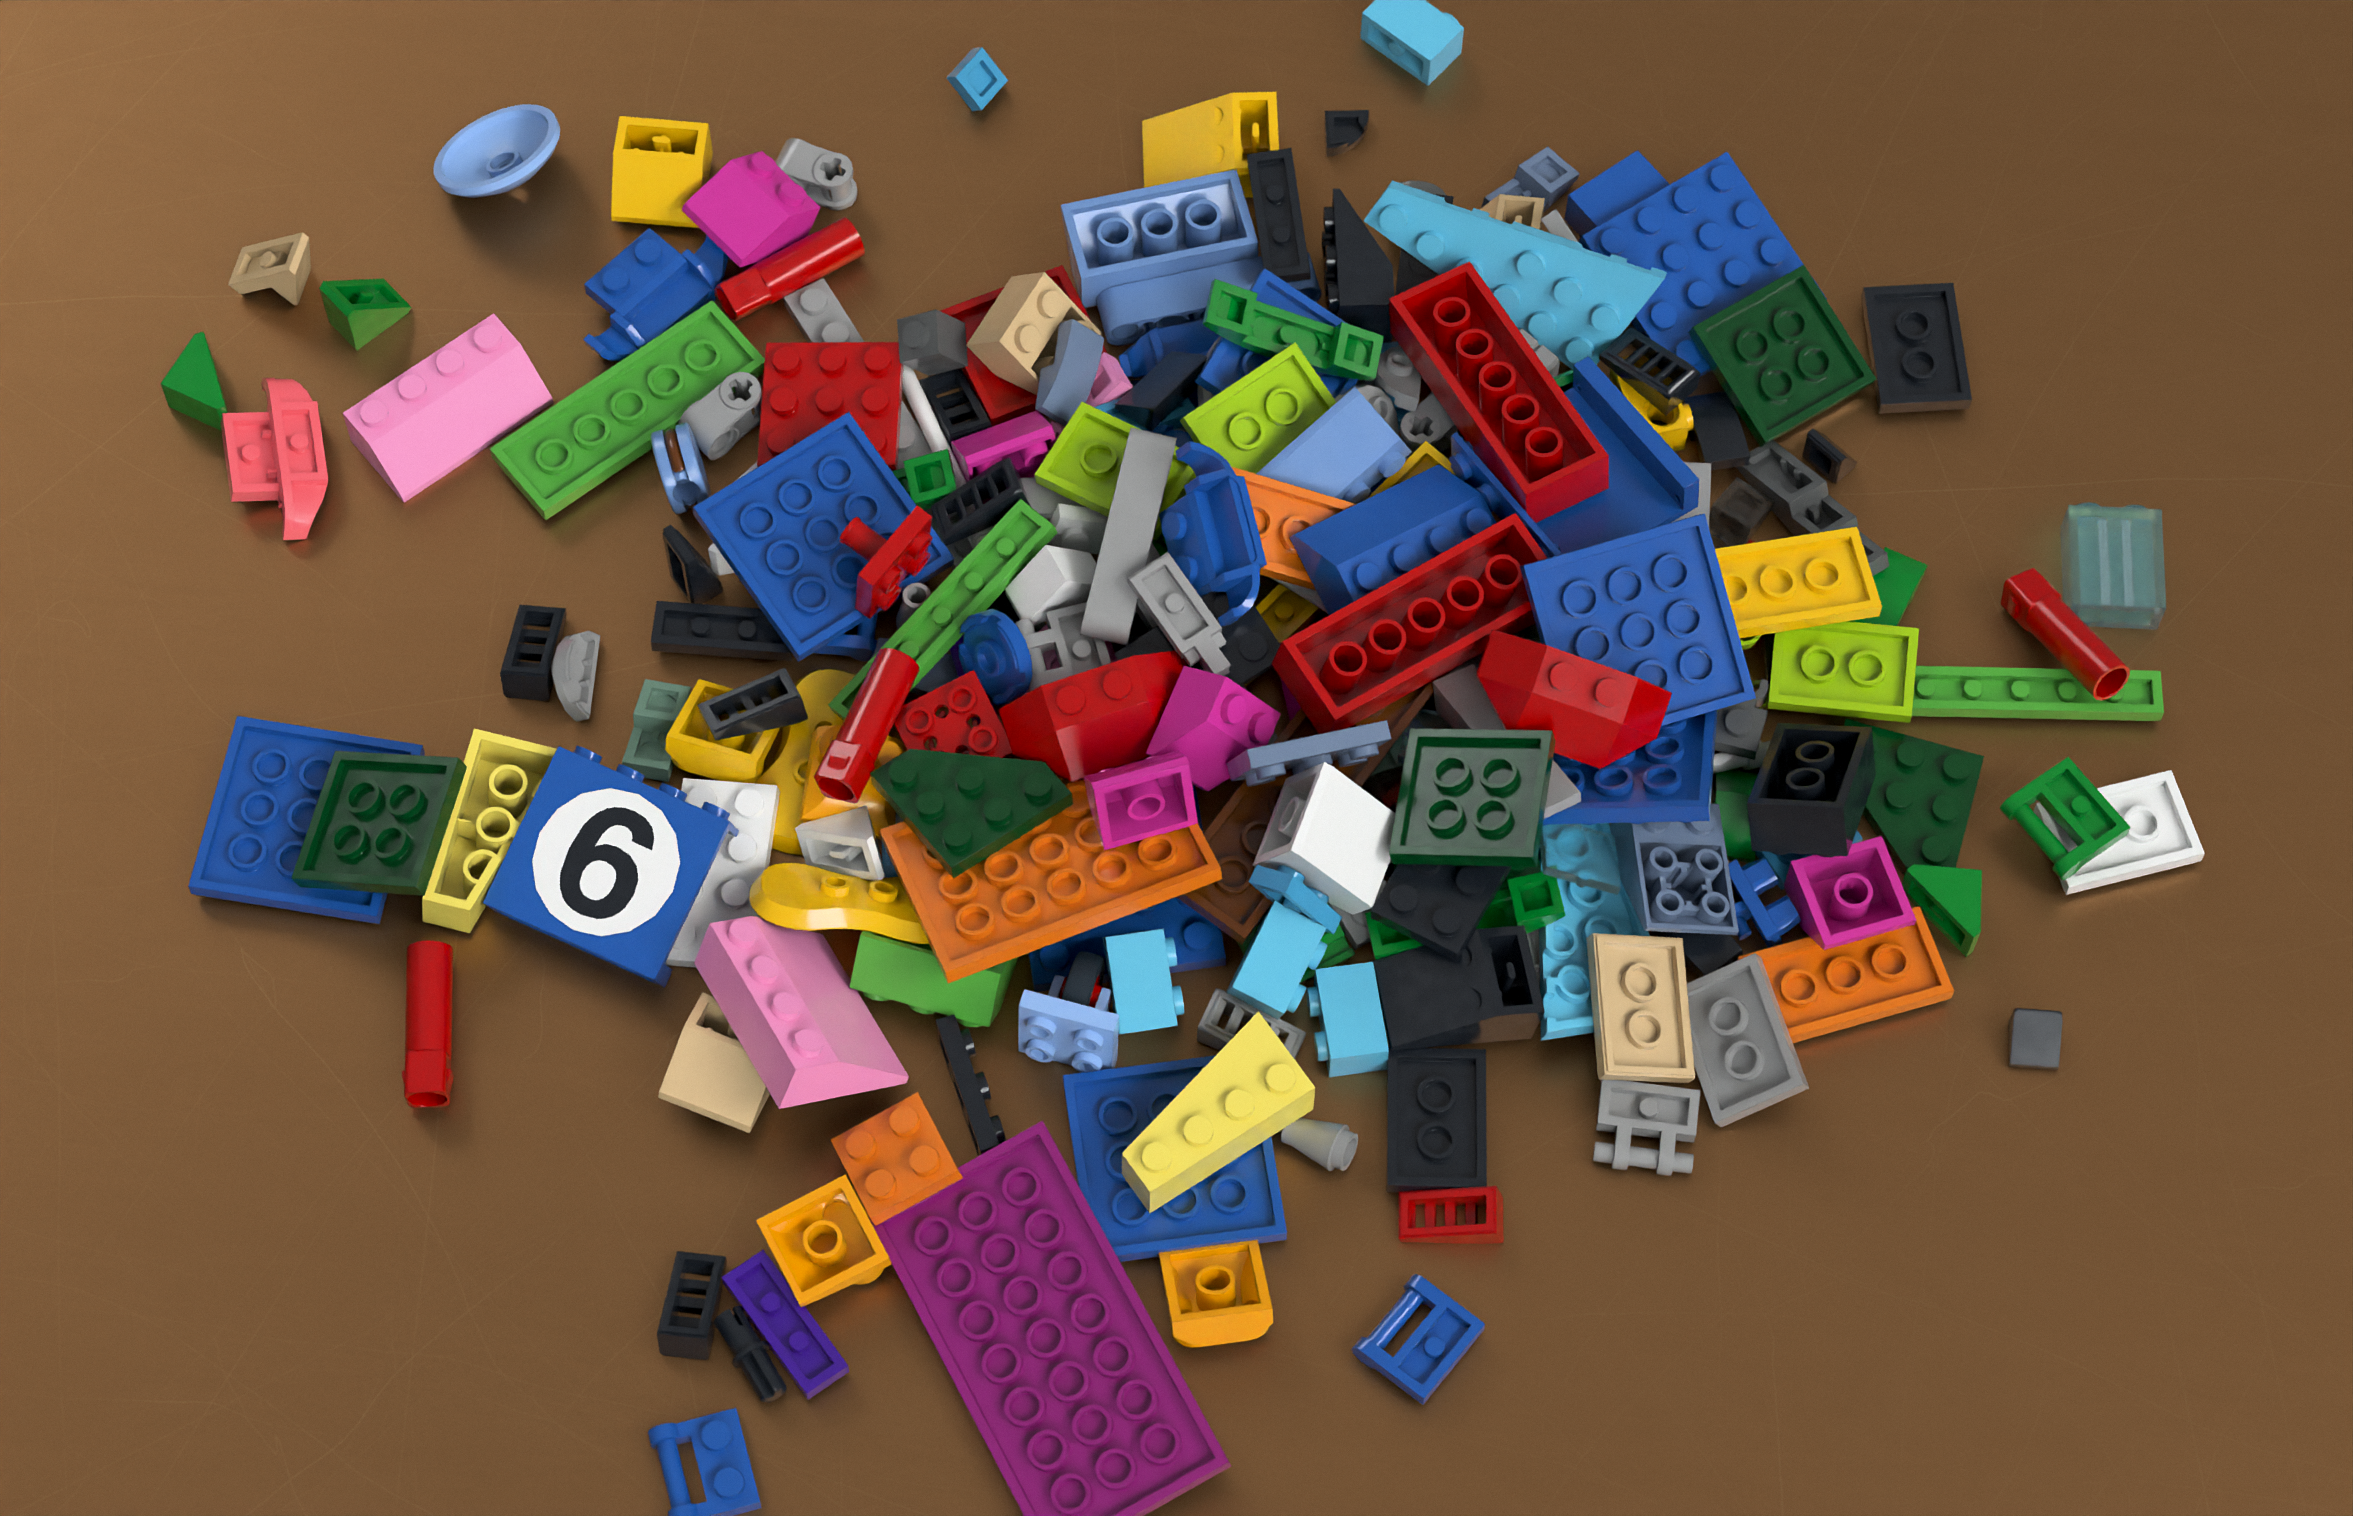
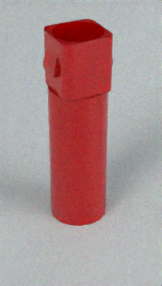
(790, 269)
(2044, 614)
(866, 726)
(428, 1024)

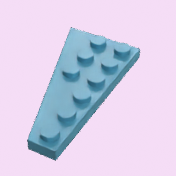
(1545, 283)
(1564, 952)

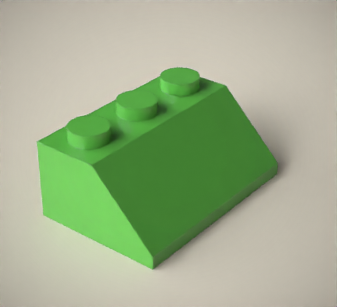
(912, 975)

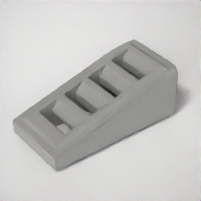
(1238, 1010)

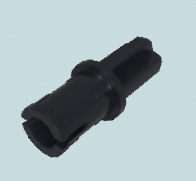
(750, 1354)

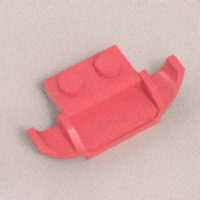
(278, 455)

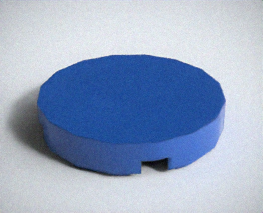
(996, 654)

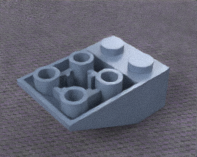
(1677, 875)

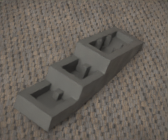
(1803, 498)

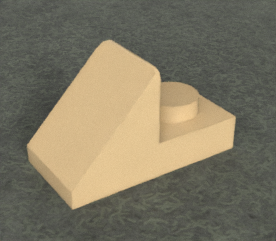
(274, 264)

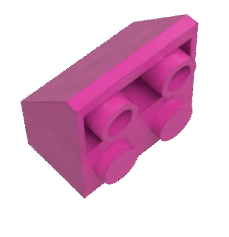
(1022, 439)

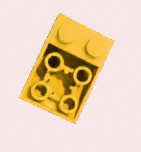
(1210, 138)

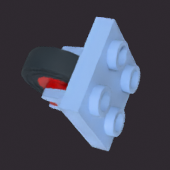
(1072, 1020)

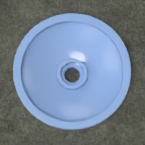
(497, 151)

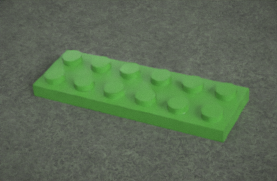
(615, 413)

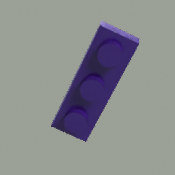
(785, 1325)

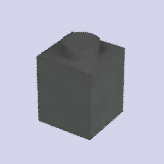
(932, 342)

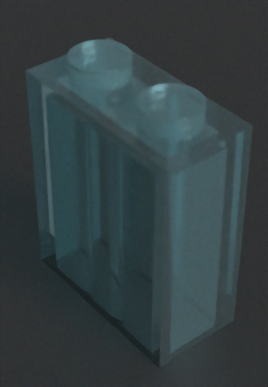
(2114, 565)

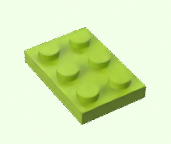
(1261, 411)
(1089, 459)
(1845, 670)

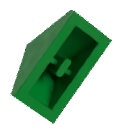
(362, 308)
(194, 384)
(1732, 793)
(1949, 900)

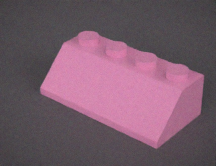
(447, 408)

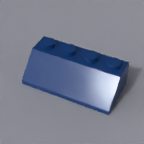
(1389, 535)

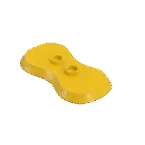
(791, 760)
(819, 899)

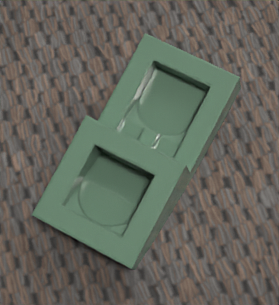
(653, 718)

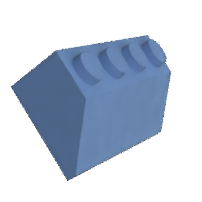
(1157, 232)
(1341, 452)

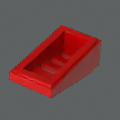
(1470, 1233)

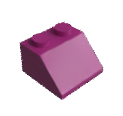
(752, 209)
(1211, 724)
(1142, 799)
(1848, 895)

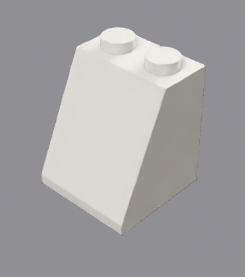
(1331, 837)

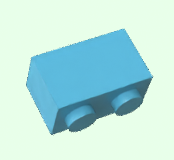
(1413, 36)
(1277, 961)
(1142, 980)
(1349, 1019)

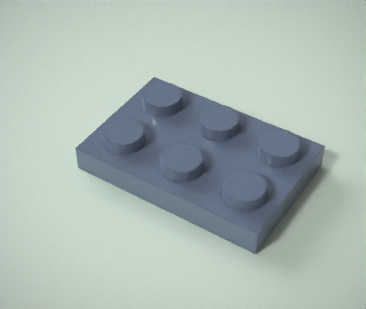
(1347, 746)

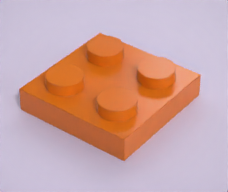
(896, 1159)

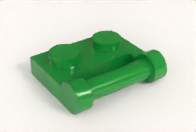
(2076, 808)

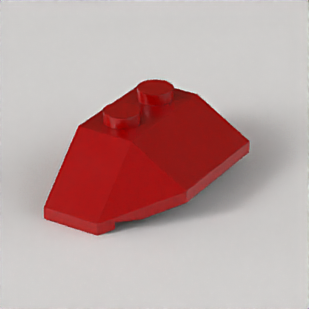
(1587, 706)
(1093, 716)

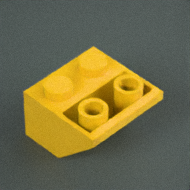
(658, 169)

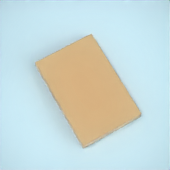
(1640, 1008)

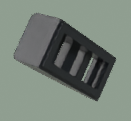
(1663, 397)
(946, 418)
(998, 478)
(689, 568)
(532, 679)
(768, 704)
(688, 1335)

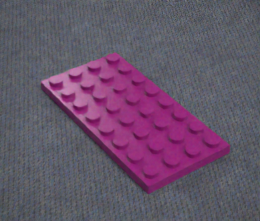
(1049, 1338)

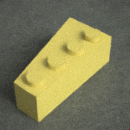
(483, 823)
(1221, 1114)

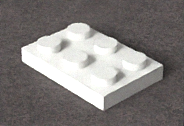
(2158, 836)

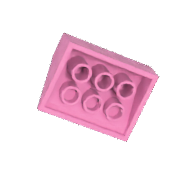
(795, 1012)

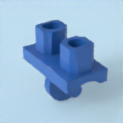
(1769, 920)

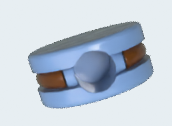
(680, 467)

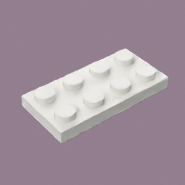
(737, 862)

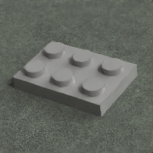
(1741, 1041)

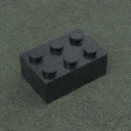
(1811, 789)

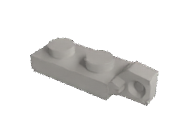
(1181, 614)

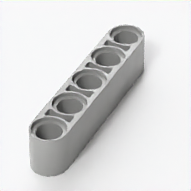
(1128, 535)

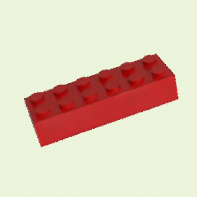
(1498, 392)
(1410, 628)

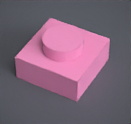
(1109, 382)

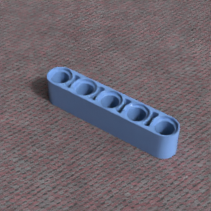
(1177, 298)

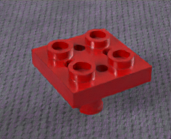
(887, 559)
(952, 733)

